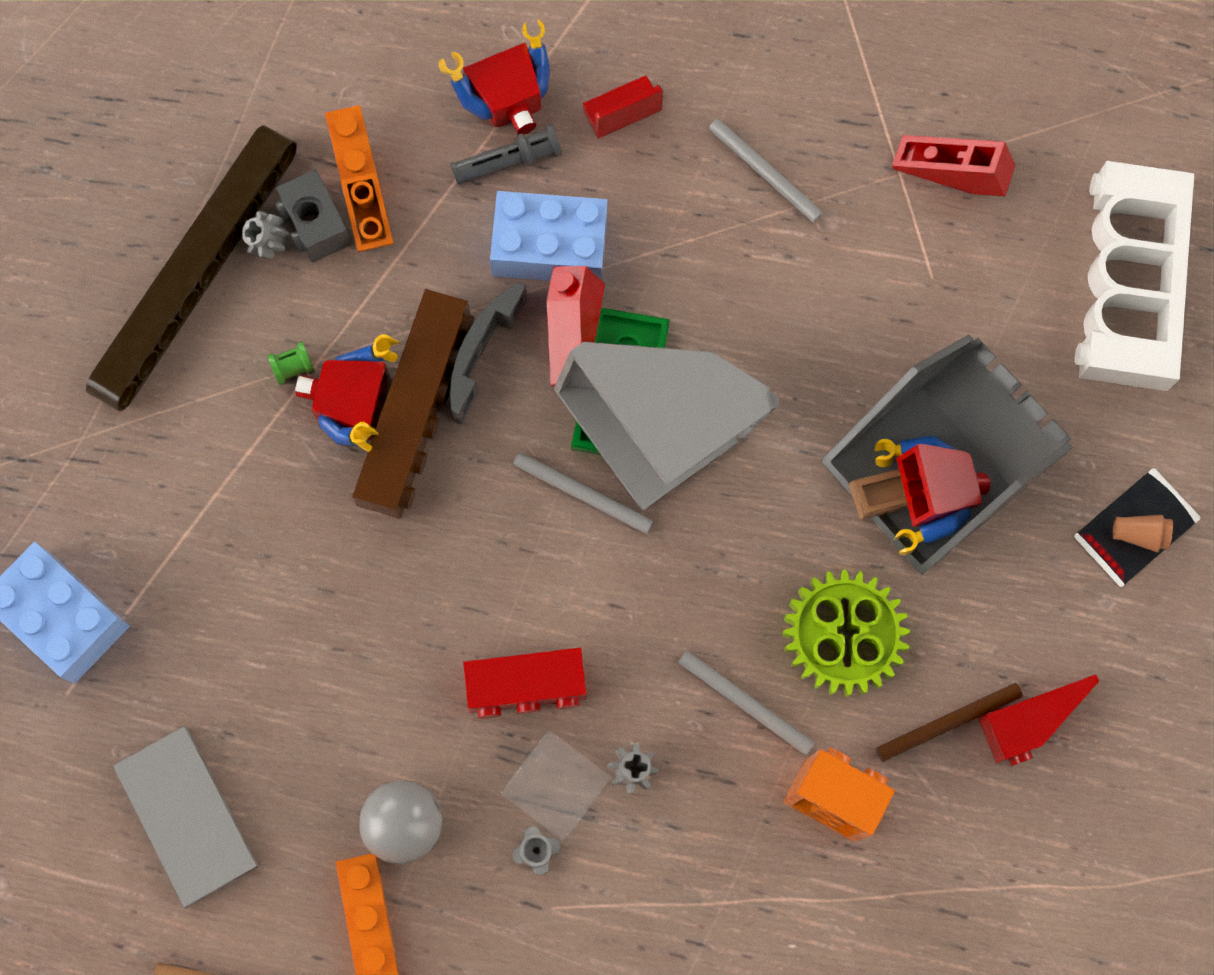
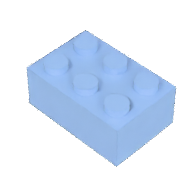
(545, 232)
(56, 613)

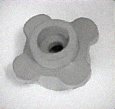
(533, 839)

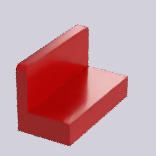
(623, 106)

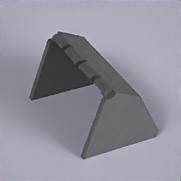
(972, 412)

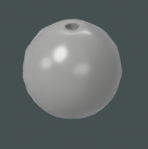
(400, 822)

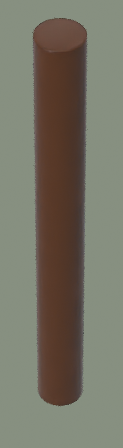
(949, 722)

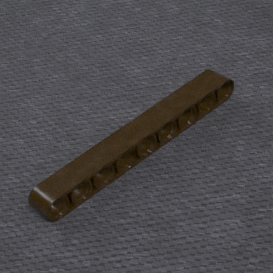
(191, 269)

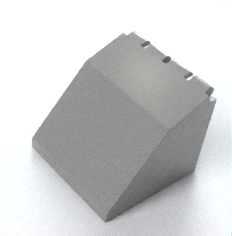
(659, 410)

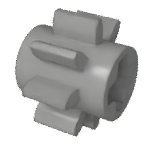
(265, 235)
(640, 761)

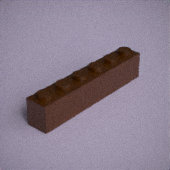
(412, 405)

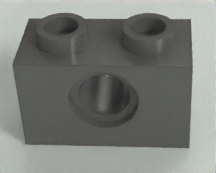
(307, 196)

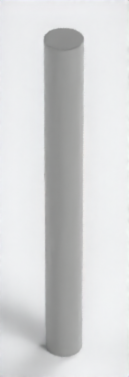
(765, 170)
(583, 493)
(746, 703)

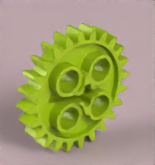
(881, 633)

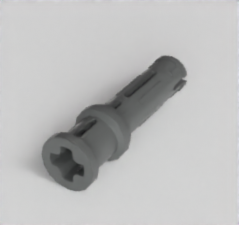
(523, 151)

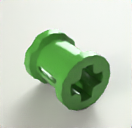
(291, 363)

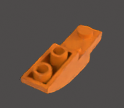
(359, 178)

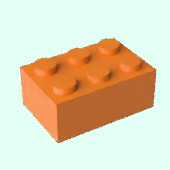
(840, 794)

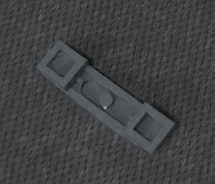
(501, 311)

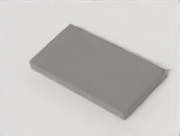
(185, 816)

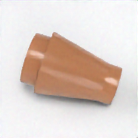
(1144, 531)

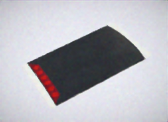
(1146, 497)

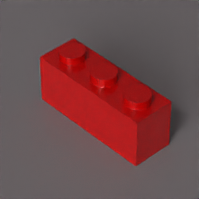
(525, 682)

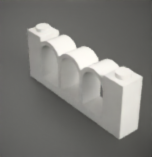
(1150, 194)

